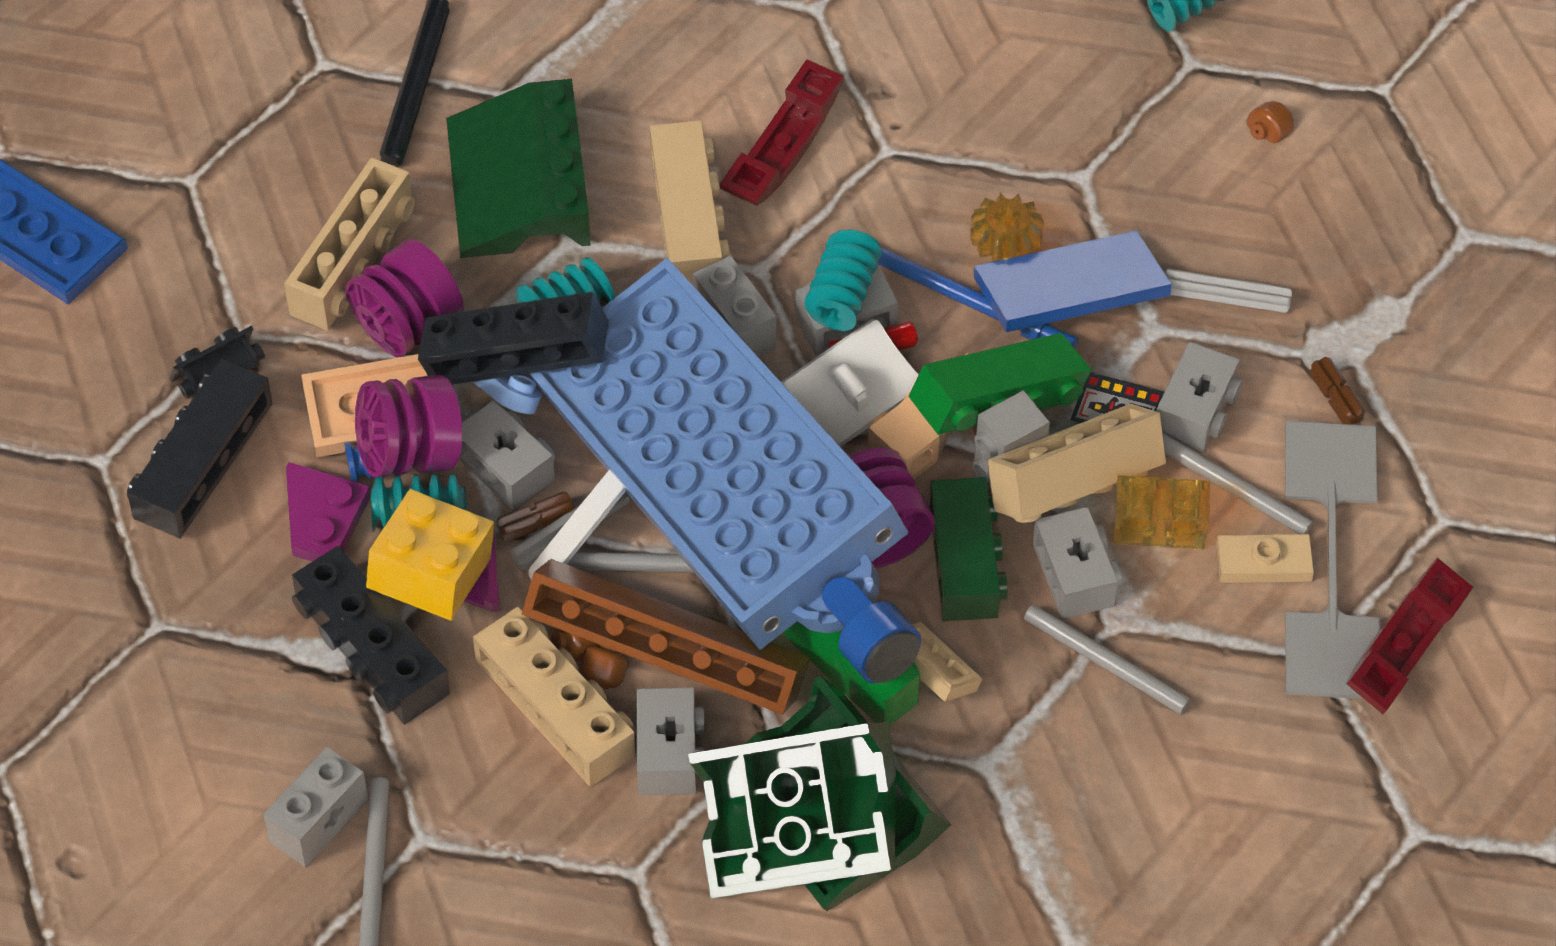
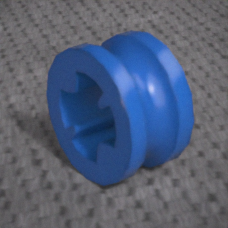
(355, 463)

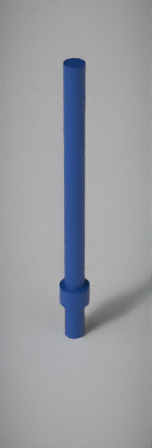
(958, 292)

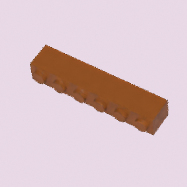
(665, 636)

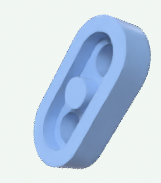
(513, 392)

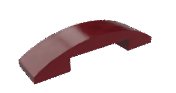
(787, 135)
(1407, 635)

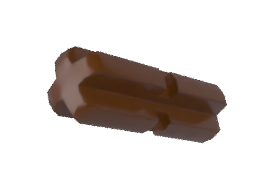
(1331, 384)
(525, 520)

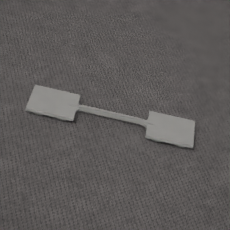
(1330, 467)

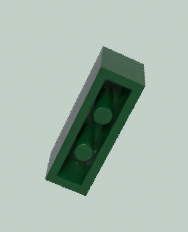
(966, 549)

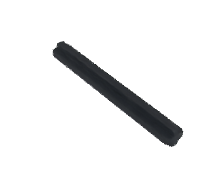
(414, 82)

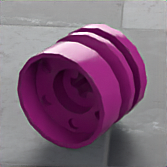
(401, 294)
(408, 426)
(891, 477)

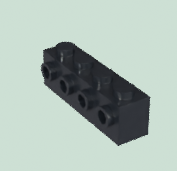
(514, 339)
(199, 448)
(370, 635)

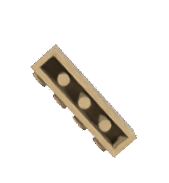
(686, 196)
(349, 243)
(1076, 462)
(555, 696)

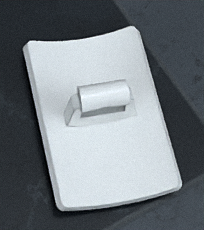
(853, 382)

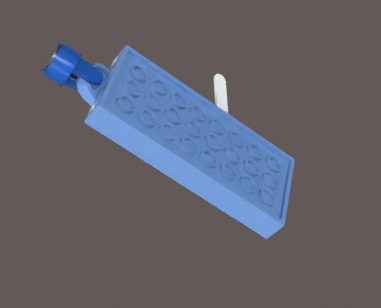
(731, 476)

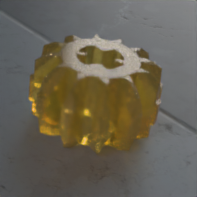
(1006, 228)

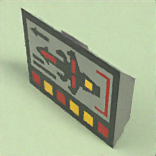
(1107, 394)

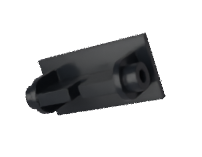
(229, 345)

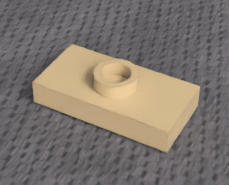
(1264, 558)
(942, 668)

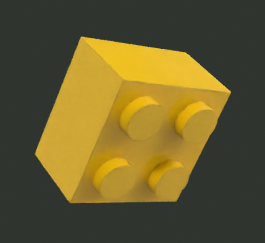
(430, 554)

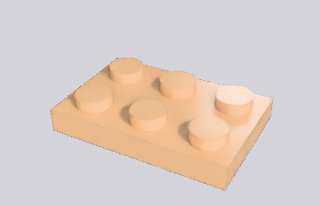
(333, 397)

